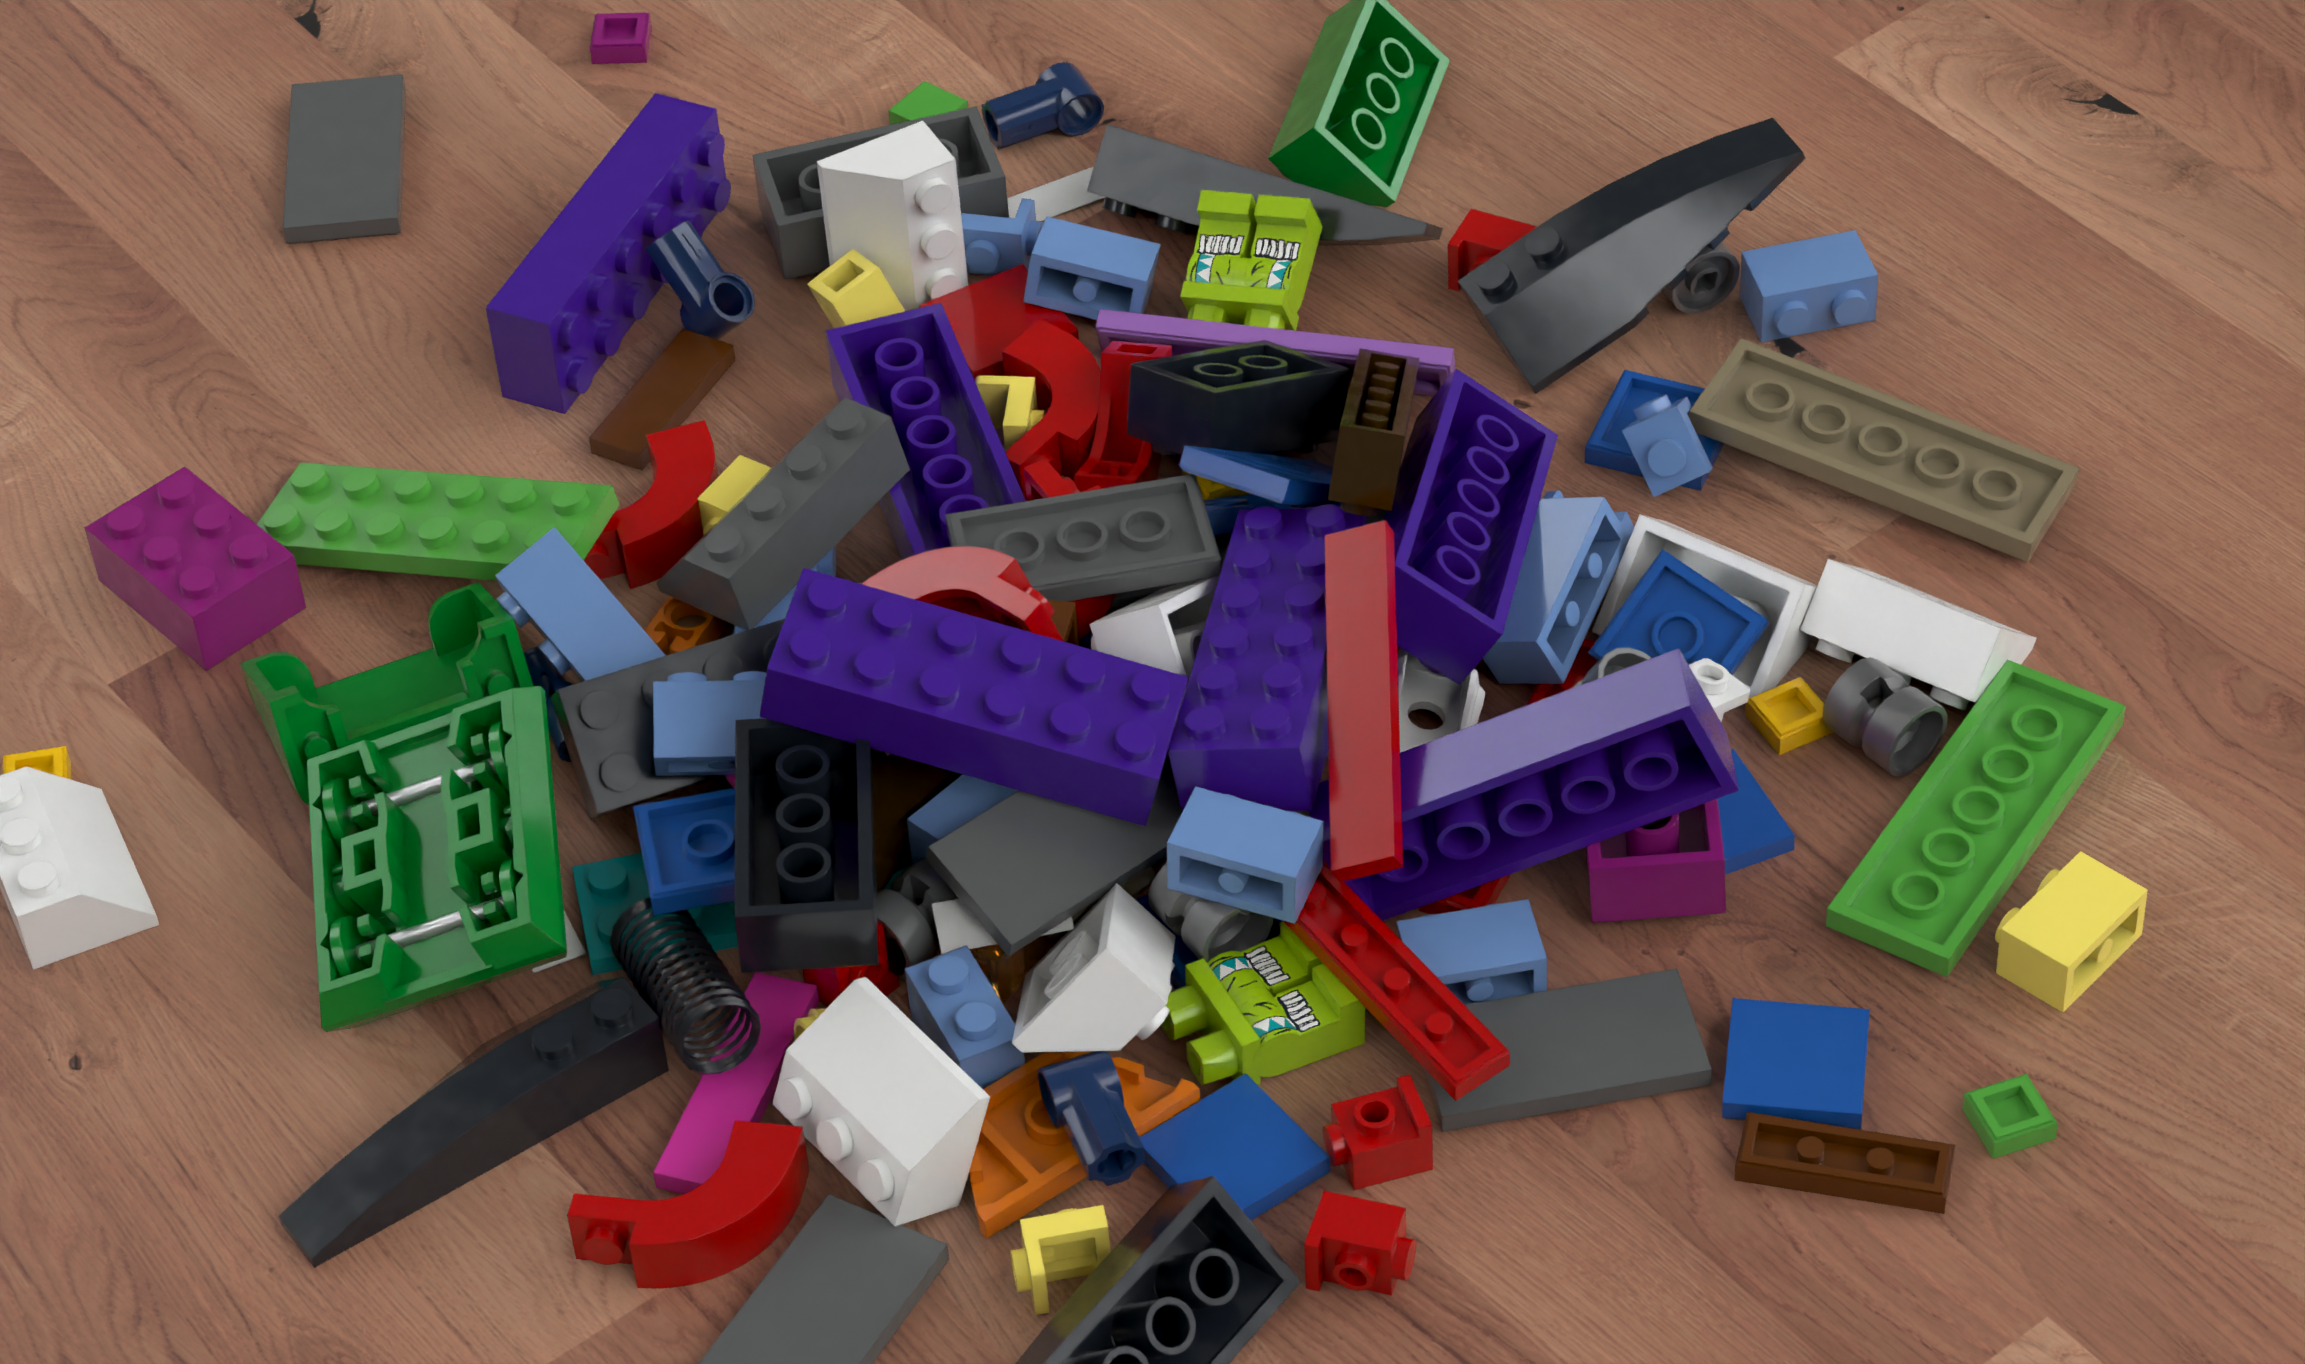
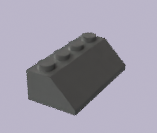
(791, 516)

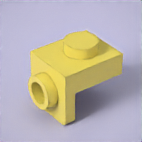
(1010, 404)
(1059, 1249)

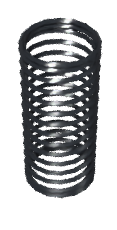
(639, 974)

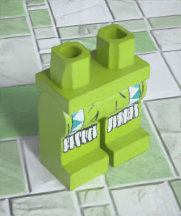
(1251, 259)
(1263, 1011)

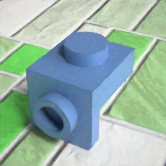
(1000, 242)
(1666, 444)

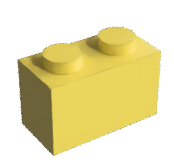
(2070, 931)

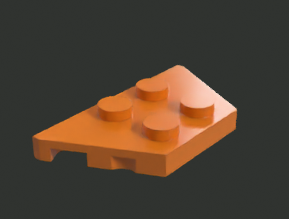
(1027, 1159)

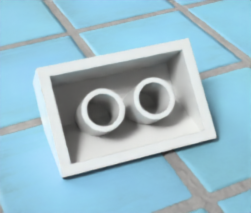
(898, 210)
(1761, 587)
(1159, 628)
(1910, 633)
(66, 867)
(1098, 981)
(883, 1104)

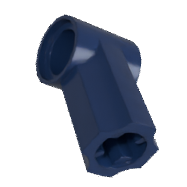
(1056, 101)
(710, 298)
(1089, 1103)

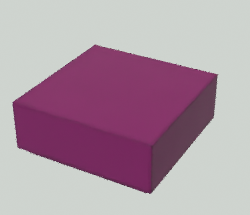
(620, 38)

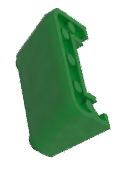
(471, 658)

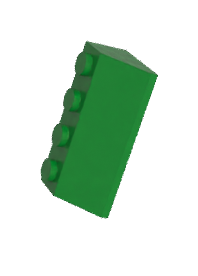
(1360, 104)

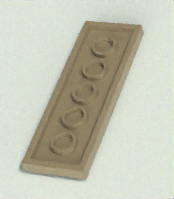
(1884, 449)

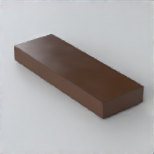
(662, 397)
(1845, 1162)

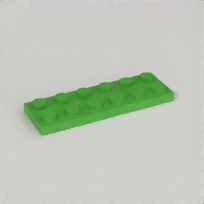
(428, 519)
(1975, 818)

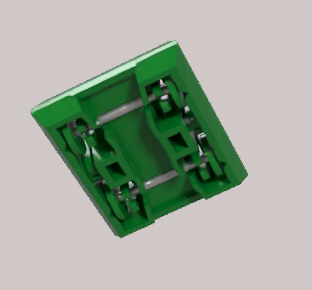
(435, 859)

